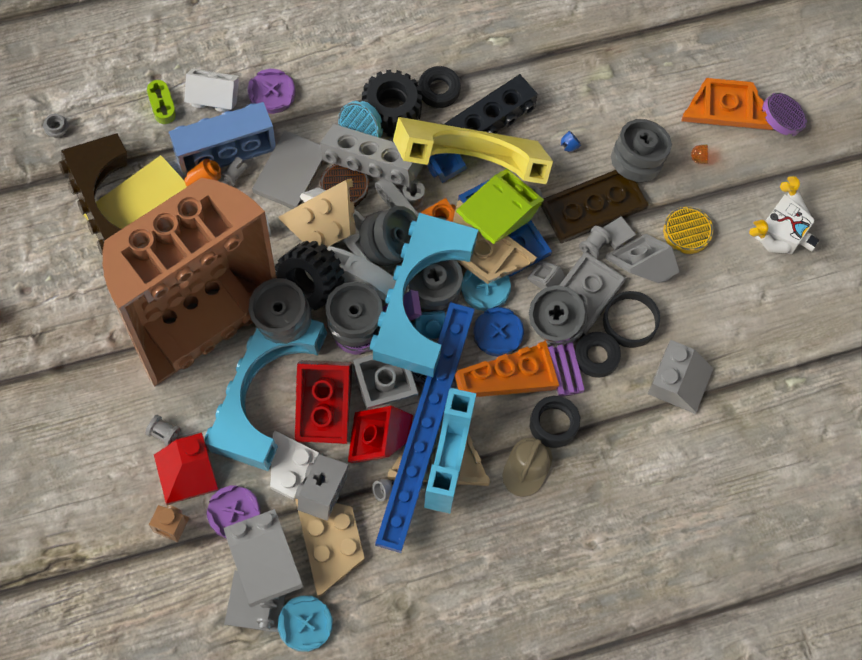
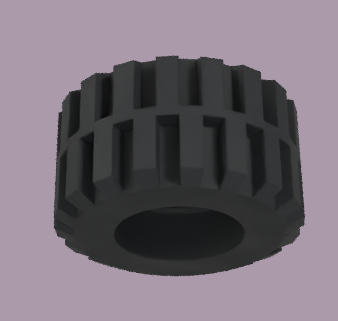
(397, 87)
(319, 264)

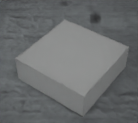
(619, 232)

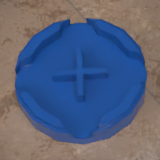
(498, 331)

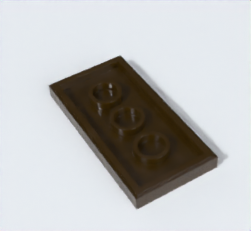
(592, 204)

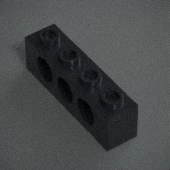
(514, 91)

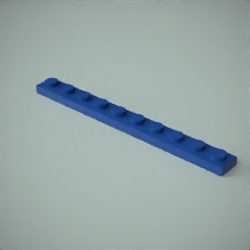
(424, 431)

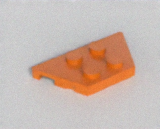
(727, 104)

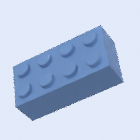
(224, 137)

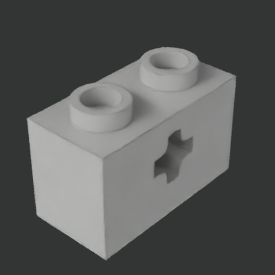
(321, 487)

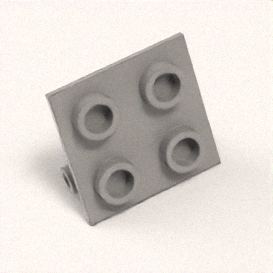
(259, 617)

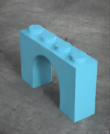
(450, 450)

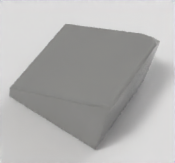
(546, 275)

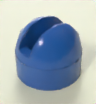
(571, 140)

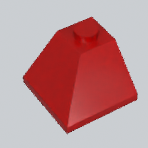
(378, 433)
(185, 469)

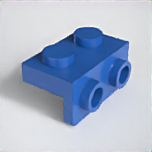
(446, 165)

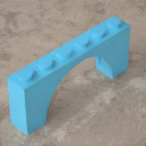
(430, 243)
(232, 432)

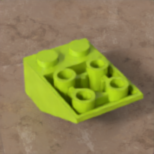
(500, 206)

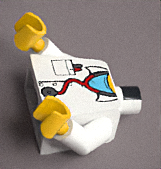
(787, 223)

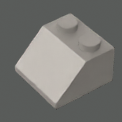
(681, 377)
(382, 382)

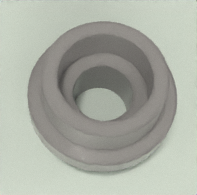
(53, 120)

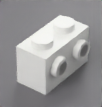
(211, 89)

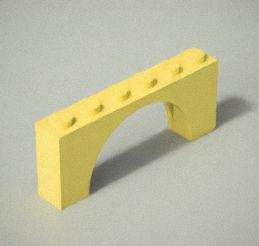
(422, 139)

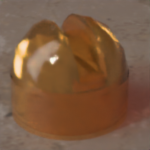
(700, 154)

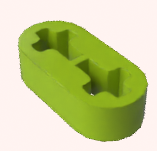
(156, 103)

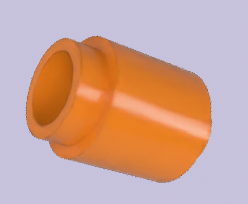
(206, 169)

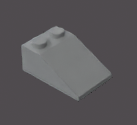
(263, 558)

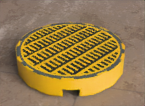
(688, 230)

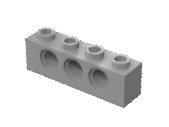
(367, 155)

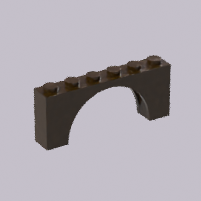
(87, 168)

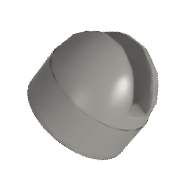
(382, 489)

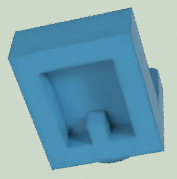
(429, 324)

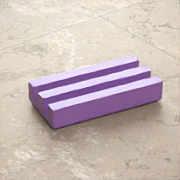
(575, 368)

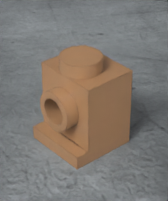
(168, 522)

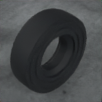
(446, 75)
(598, 369)

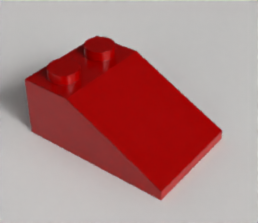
(323, 401)

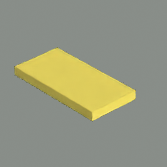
(140, 193)

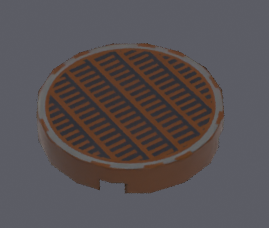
(336, 174)

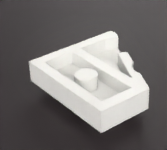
(289, 465)

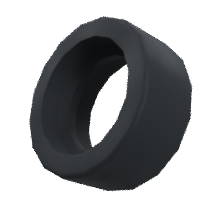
(565, 406)

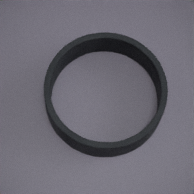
(634, 295)

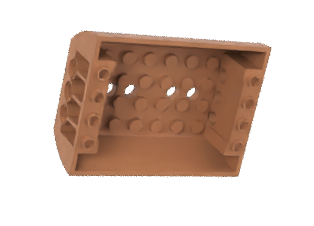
(173, 258)

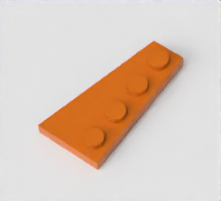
(515, 373)

